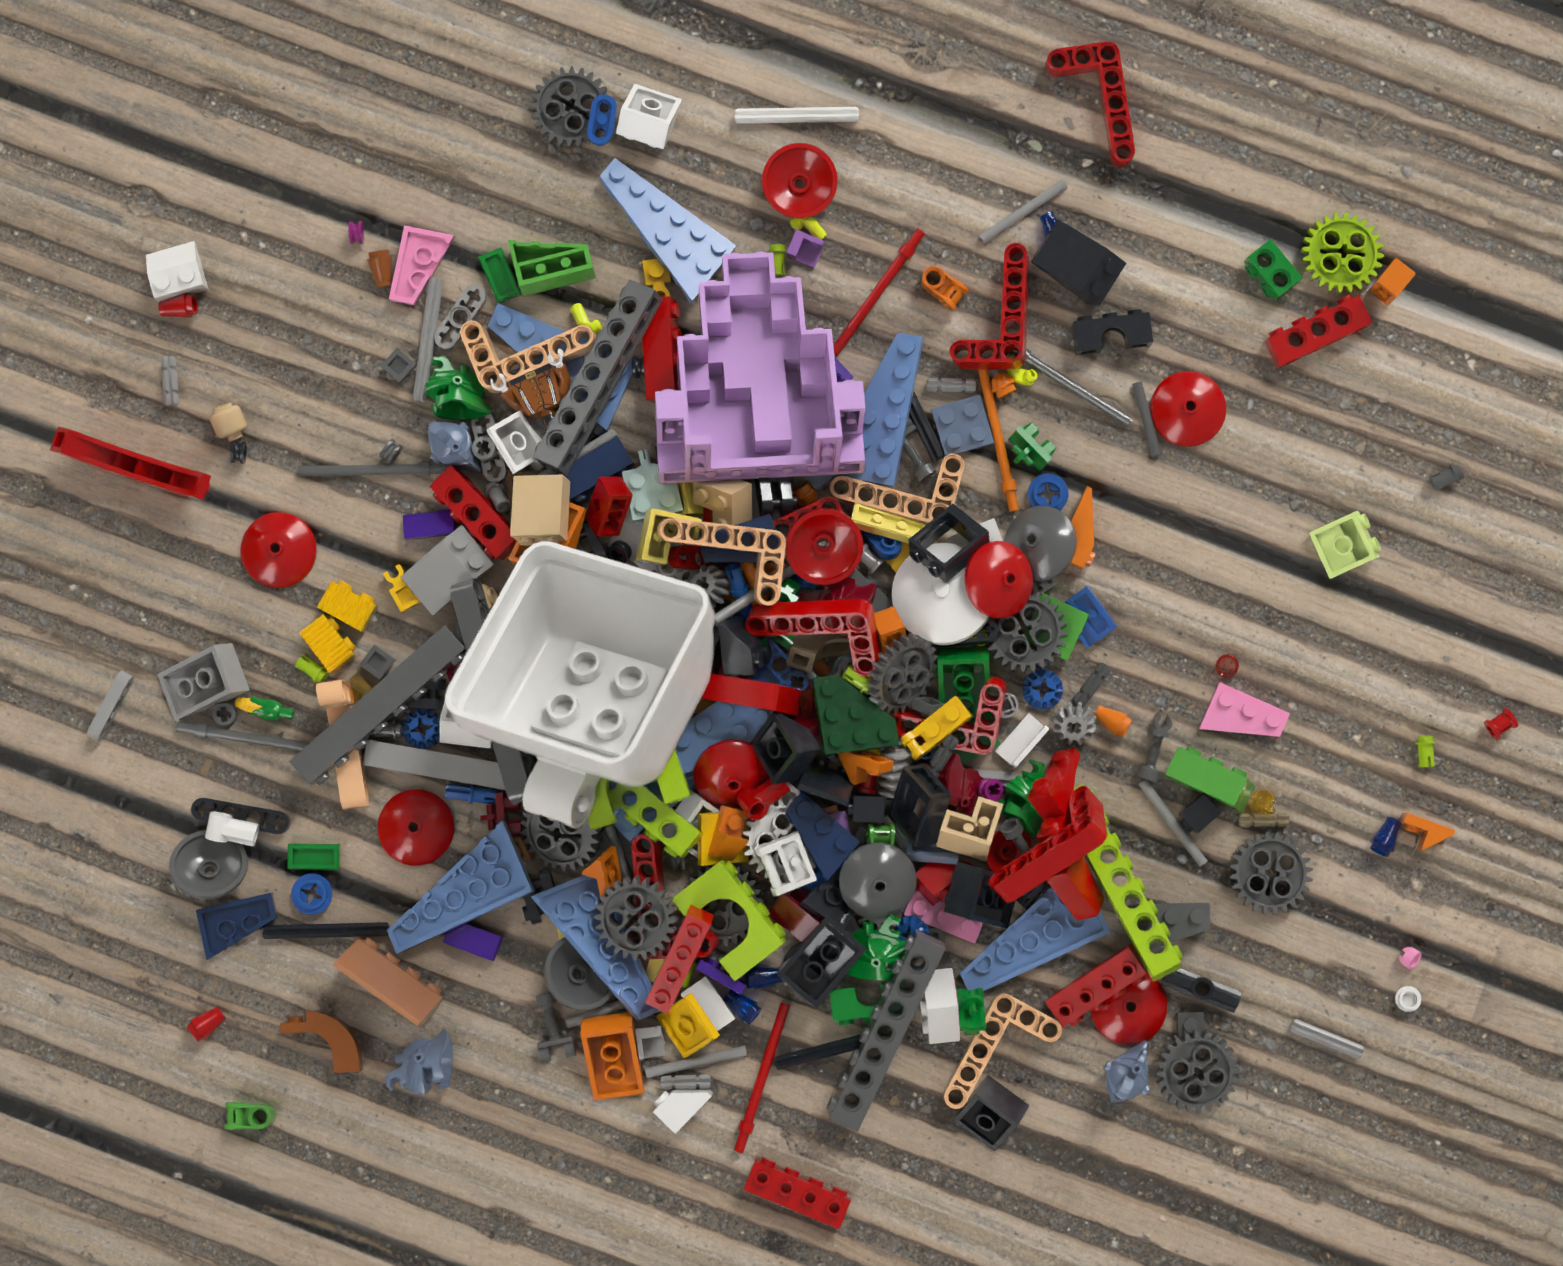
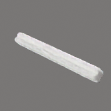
(797, 115)

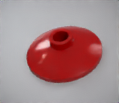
(1000, 857)

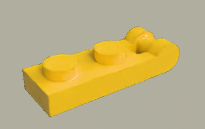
(936, 727)

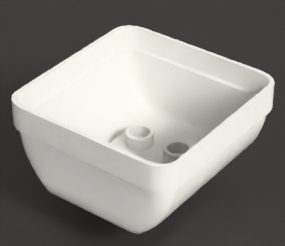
(586, 673)

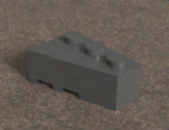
(1180, 918)

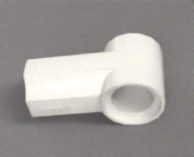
(224, 828)

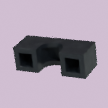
(1133, 327)

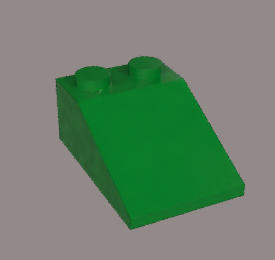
(963, 675)

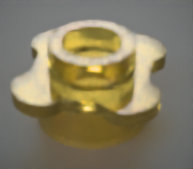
(1262, 802)

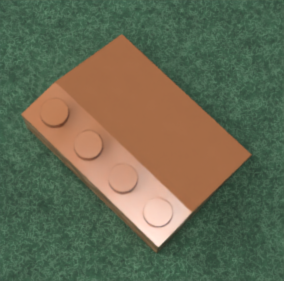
(390, 981)

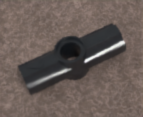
(1217, 993)

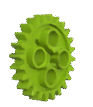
(1342, 230)

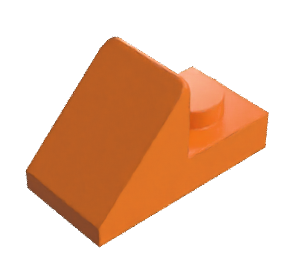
(861, 764)
(1432, 832)
(727, 834)
(605, 869)

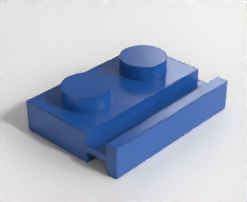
(1099, 621)

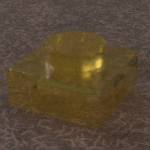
(360, 685)

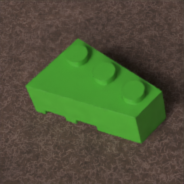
(550, 265)
(1210, 778)

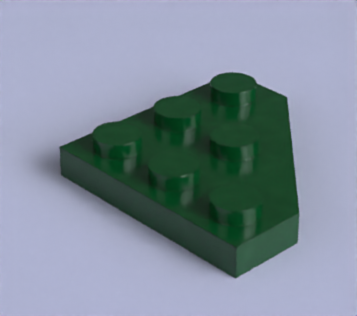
(849, 718)

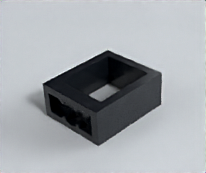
(961, 523)
(920, 782)

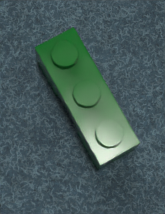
(847, 1008)

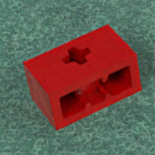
(608, 506)

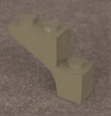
(810, 648)

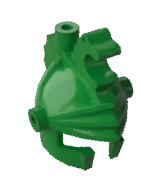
(456, 392)
(1017, 800)
(882, 950)

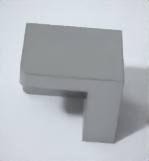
(650, 1041)

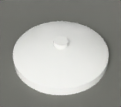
(932, 607)

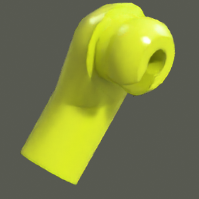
(810, 224)
(581, 318)
(1023, 376)

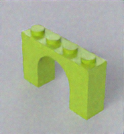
(671, 783)
(762, 935)

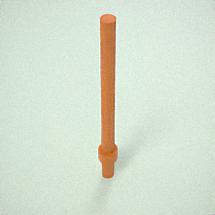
(1008, 485)

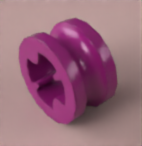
(356, 232)
(998, 789)

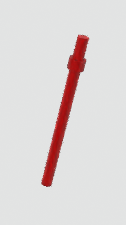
(905, 252)
(746, 1125)

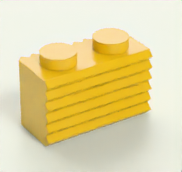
(348, 606)
(328, 643)

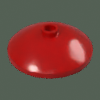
(804, 164)
(1178, 423)
(295, 555)
(829, 562)
(987, 579)
(723, 764)
(433, 832)
(1142, 1022)

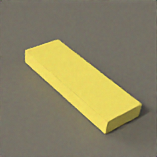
(885, 523)

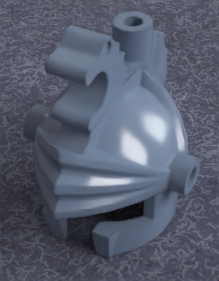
(453, 446)
(423, 1065)
(1128, 1074)

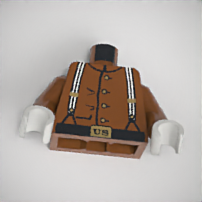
(539, 391)

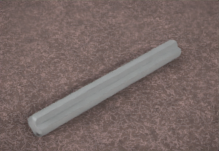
(427, 338)

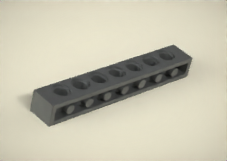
(599, 390)
(853, 1113)

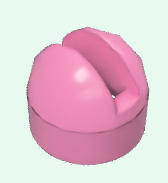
(1410, 958)

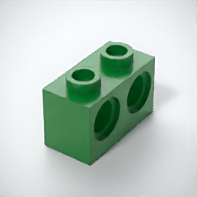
(1278, 266)

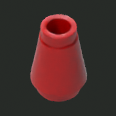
(179, 306)
(204, 1024)

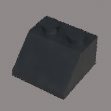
(740, 649)
(784, 748)
(991, 1113)

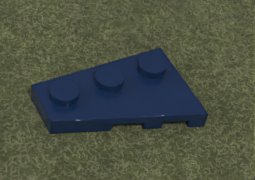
(720, 555)
(822, 835)
(232, 921)

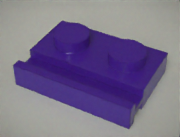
(712, 969)

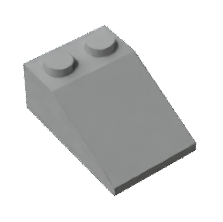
(448, 563)
(203, 681)

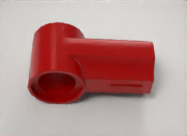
(757, 801)

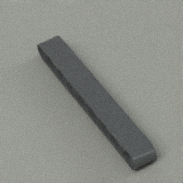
(471, 614)

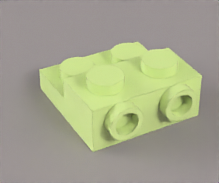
(1345, 544)

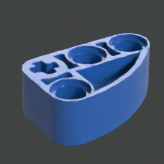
(769, 675)

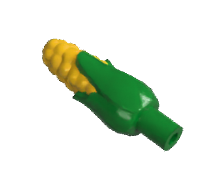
(264, 708)

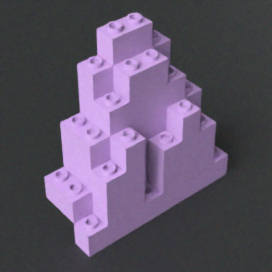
(757, 387)

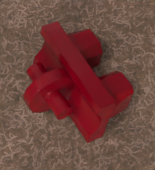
(503, 805)

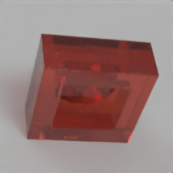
(806, 702)

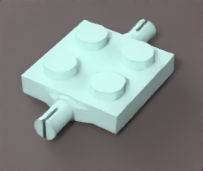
(647, 491)

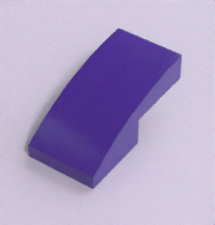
(474, 941)

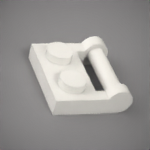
(793, 859)

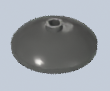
(1053, 544)
(197, 856)
(877, 864)
(577, 994)

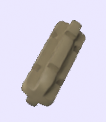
(1263, 820)

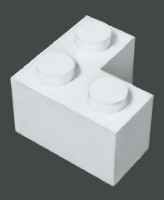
(941, 1008)

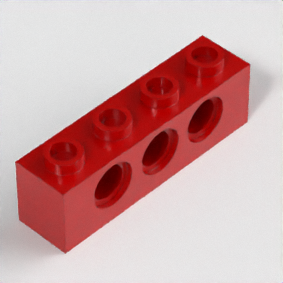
(1356, 320)
(445, 489)
(679, 959)

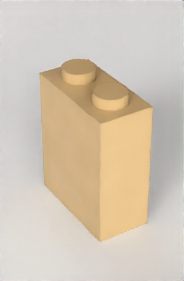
(540, 509)

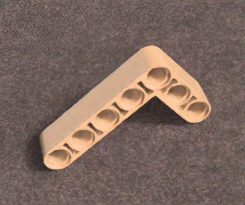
(524, 358)
(904, 499)
(734, 543)
(351, 777)
(991, 1042)

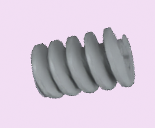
(901, 758)

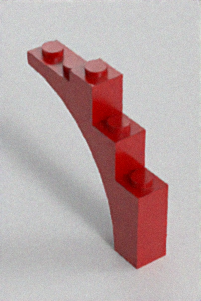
(130, 464)
(1051, 800)

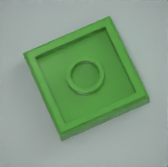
(1075, 621)

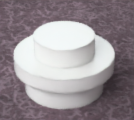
(1408, 999)

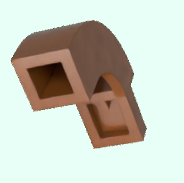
(342, 1040)

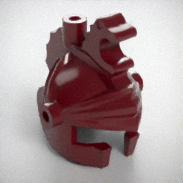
(843, 590)
(961, 784)

